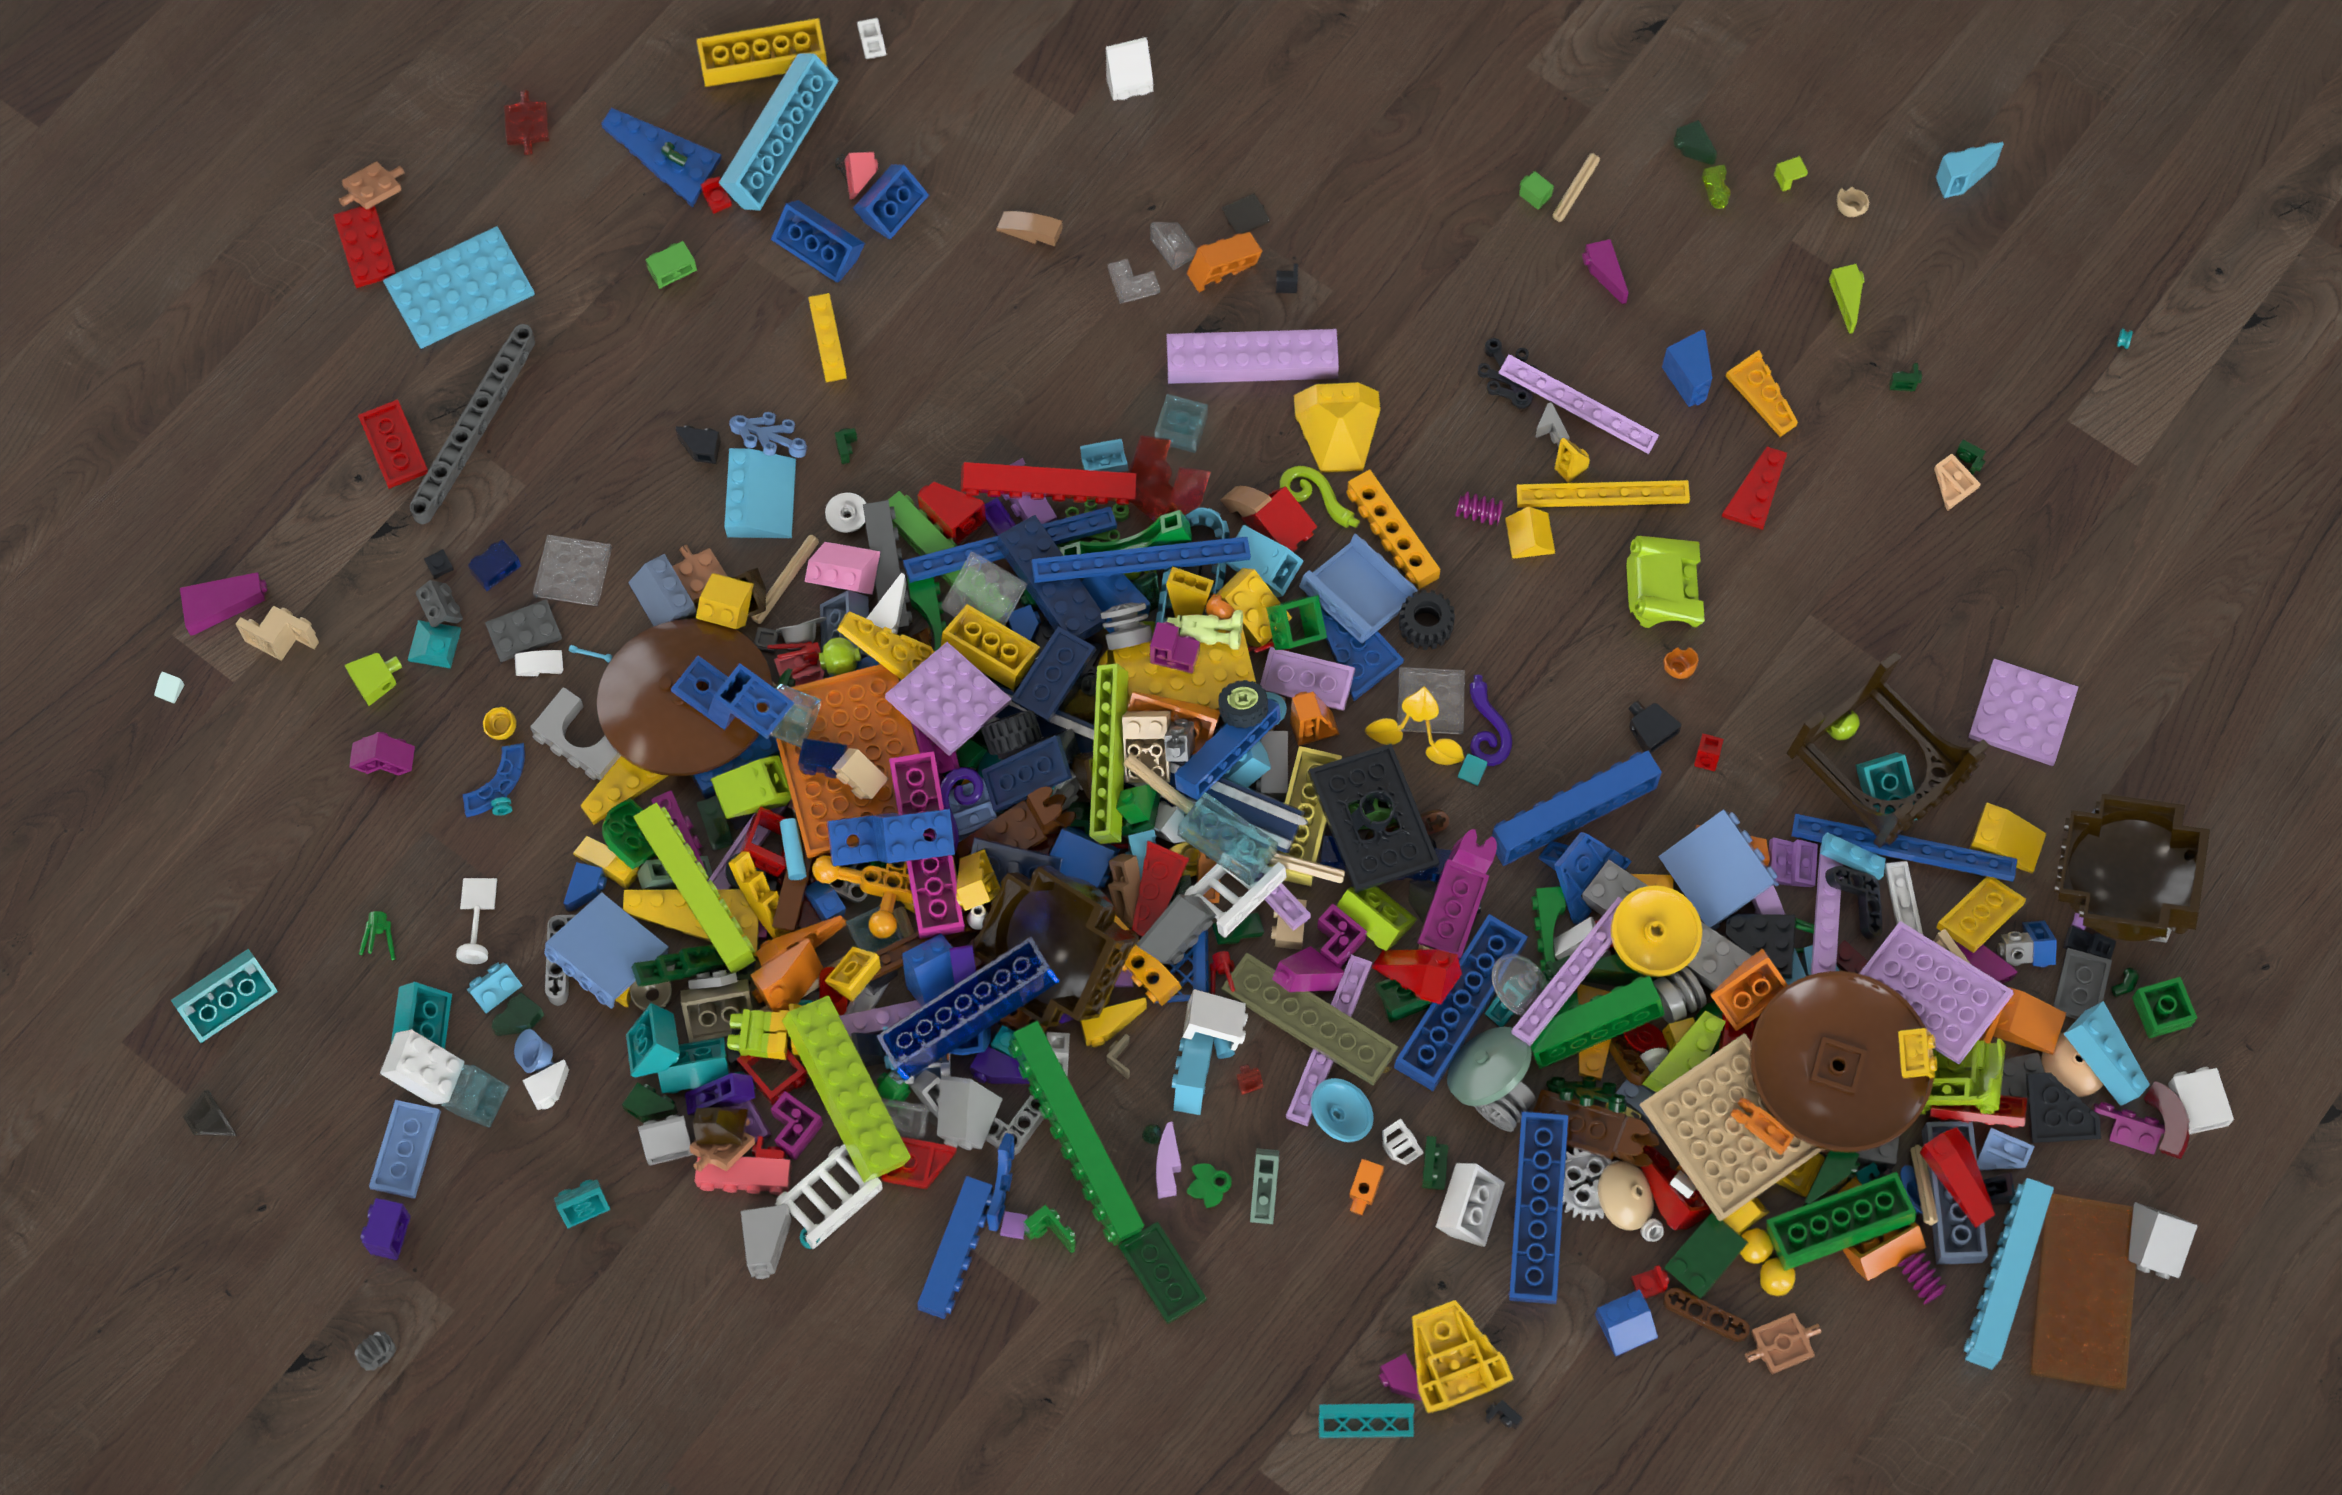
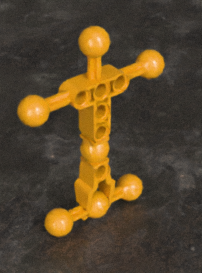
(881, 923)

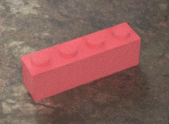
(747, 1174)

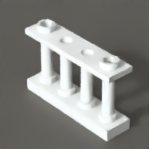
(1243, 905)
(850, 1202)

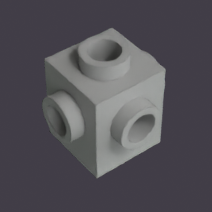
(2016, 948)

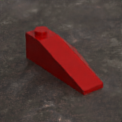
(1425, 972)
(1957, 1169)
(1673, 1205)

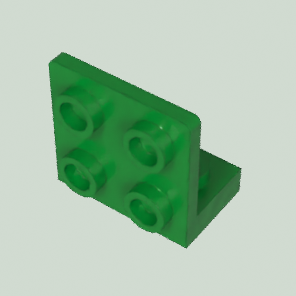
(1037, 1226)

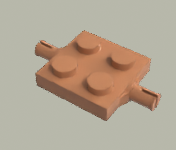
(371, 185)
(696, 571)
(721, 1155)
(1783, 1343)

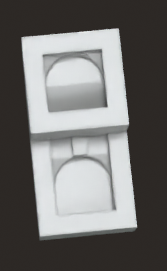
(871, 38)
(538, 662)
(1060, 1046)
(1683, 1184)

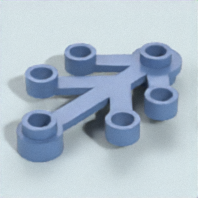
(743, 427)

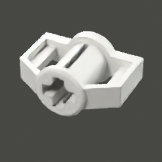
(1405, 1135)

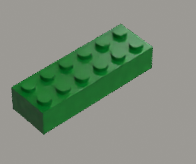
(1597, 1021)
(1840, 1221)

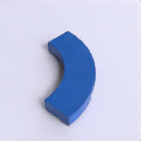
(501, 785)
(1003, 1182)

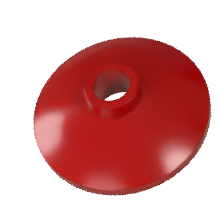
(1645, 1038)

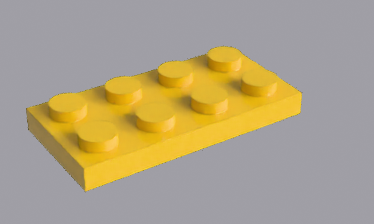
(1981, 913)

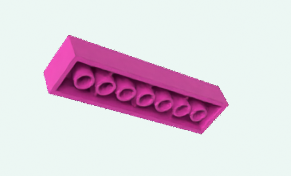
(934, 878)

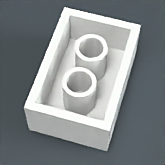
(422, 1067)

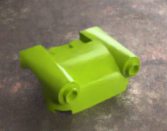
(1664, 581)
(1972, 1081)

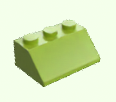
(1378, 915)

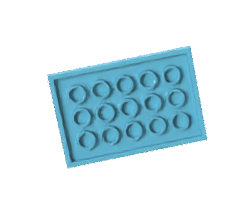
(458, 287)

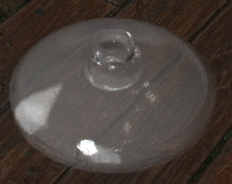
(1517, 982)

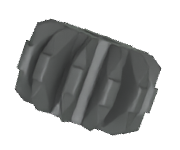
(375, 1351)

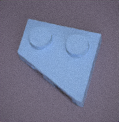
(2003, 1152)

